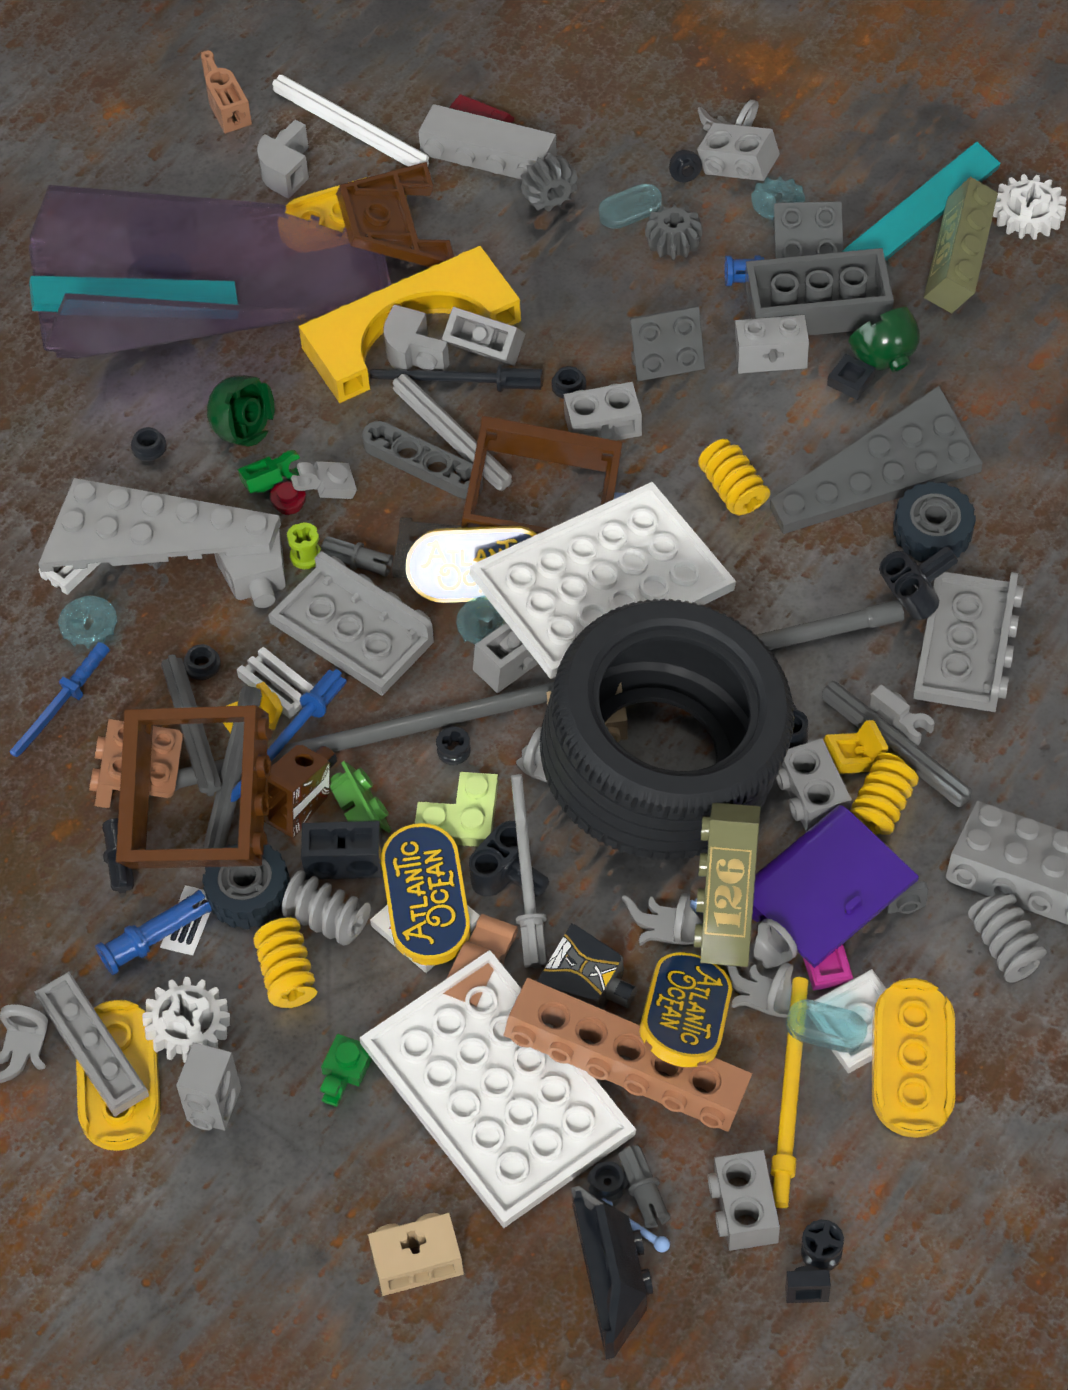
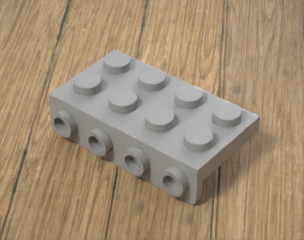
(354, 624)
(968, 641)
(1015, 857)

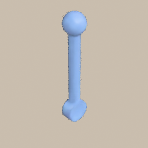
(660, 1243)

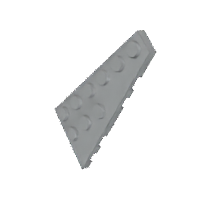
(148, 527)

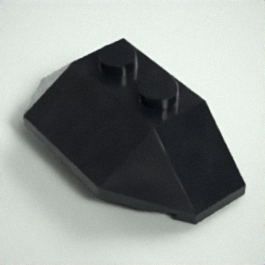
(612, 1268)

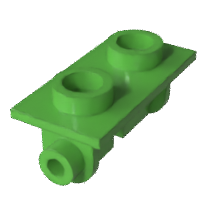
(354, 788)

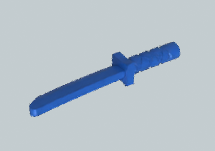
(70, 688)

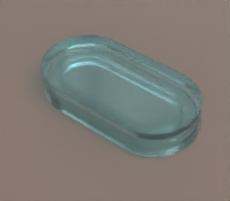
(630, 206)
(826, 1026)

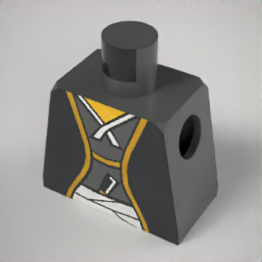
(588, 971)

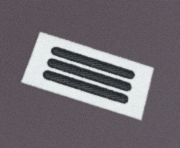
(187, 938)

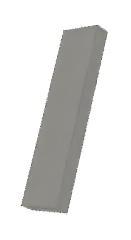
(91, 1044)

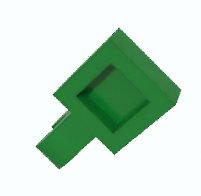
(266, 472)
(344, 1064)

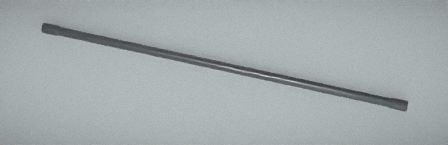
(870, 617)

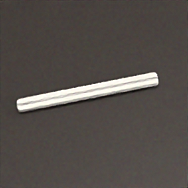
(348, 122)

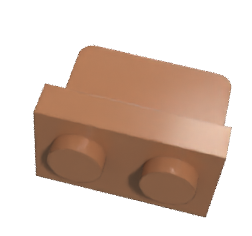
(164, 762)

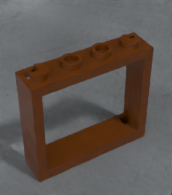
(539, 444)
(136, 783)

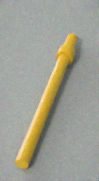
(784, 1163)

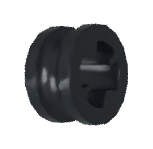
(461, 751)

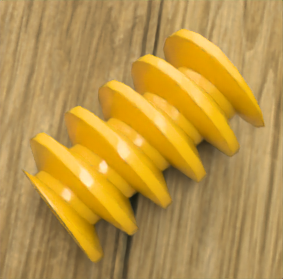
(733, 477)
(884, 793)
(284, 963)

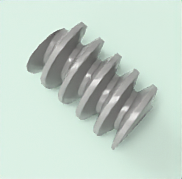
(322, 911)
(1007, 936)

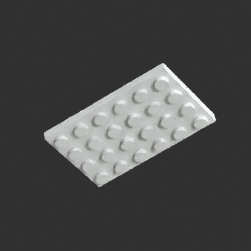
(594, 564)
(495, 1108)

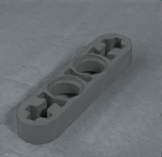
(419, 463)

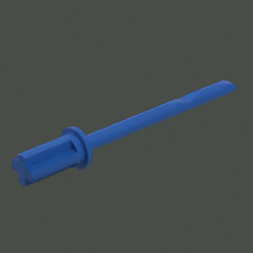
(314, 705)

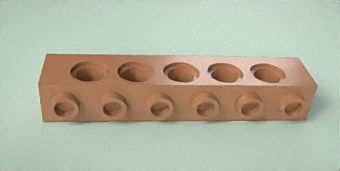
(616, 1037)

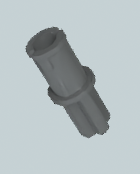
(357, 555)
(643, 1186)

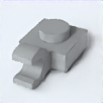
(329, 478)
(895, 711)

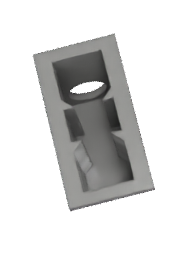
(255, 574)

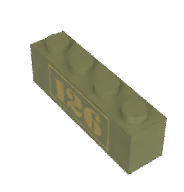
(961, 245)
(730, 884)

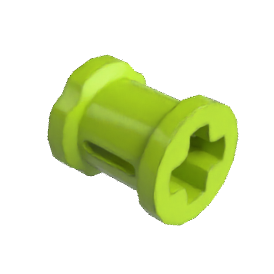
(303, 544)

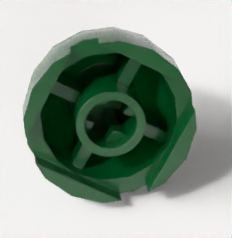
(888, 341)
(240, 409)

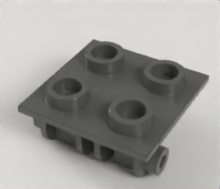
(807, 228)
(667, 343)

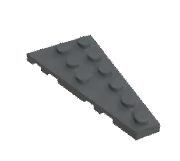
(906, 450)

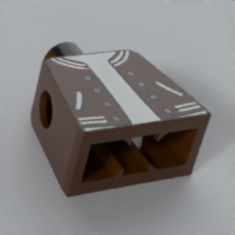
(298, 787)

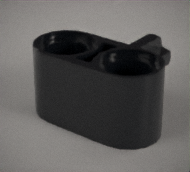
(912, 582)
(503, 860)

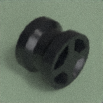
(823, 1235)

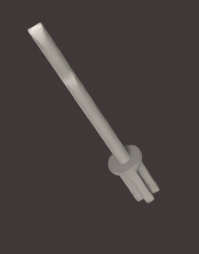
(531, 923)

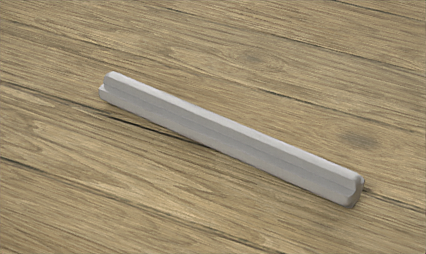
(449, 429)

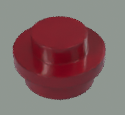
(286, 498)

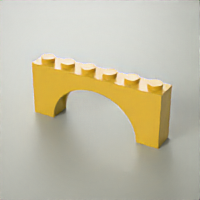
(343, 337)

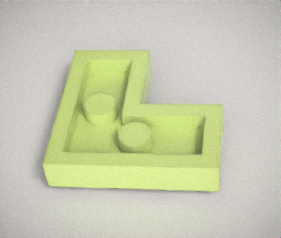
(473, 814)

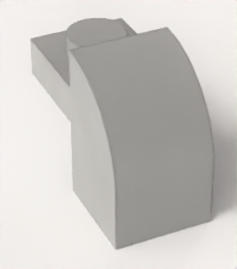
(282, 159)
(409, 343)

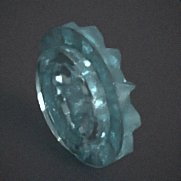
(764, 195)
(75, 615)
(469, 616)

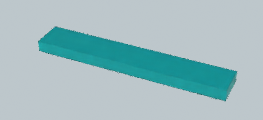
(925, 203)
(49, 291)

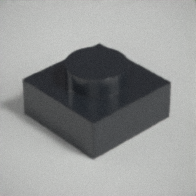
(851, 376)
(807, 1285)

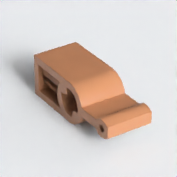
(225, 95)
(488, 935)

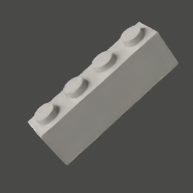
(483, 141)

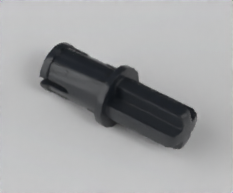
(120, 875)

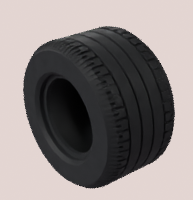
(678, 658)

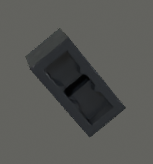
(342, 850)

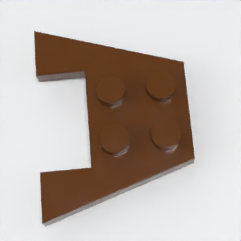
(380, 217)

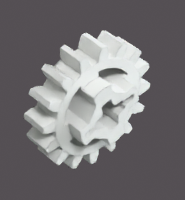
(1029, 207)
(196, 1006)

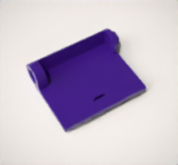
(822, 876)

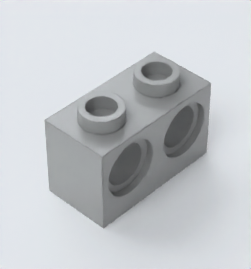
(738, 151)
(604, 412)
(820, 783)
(208, 1087)
(751, 1199)

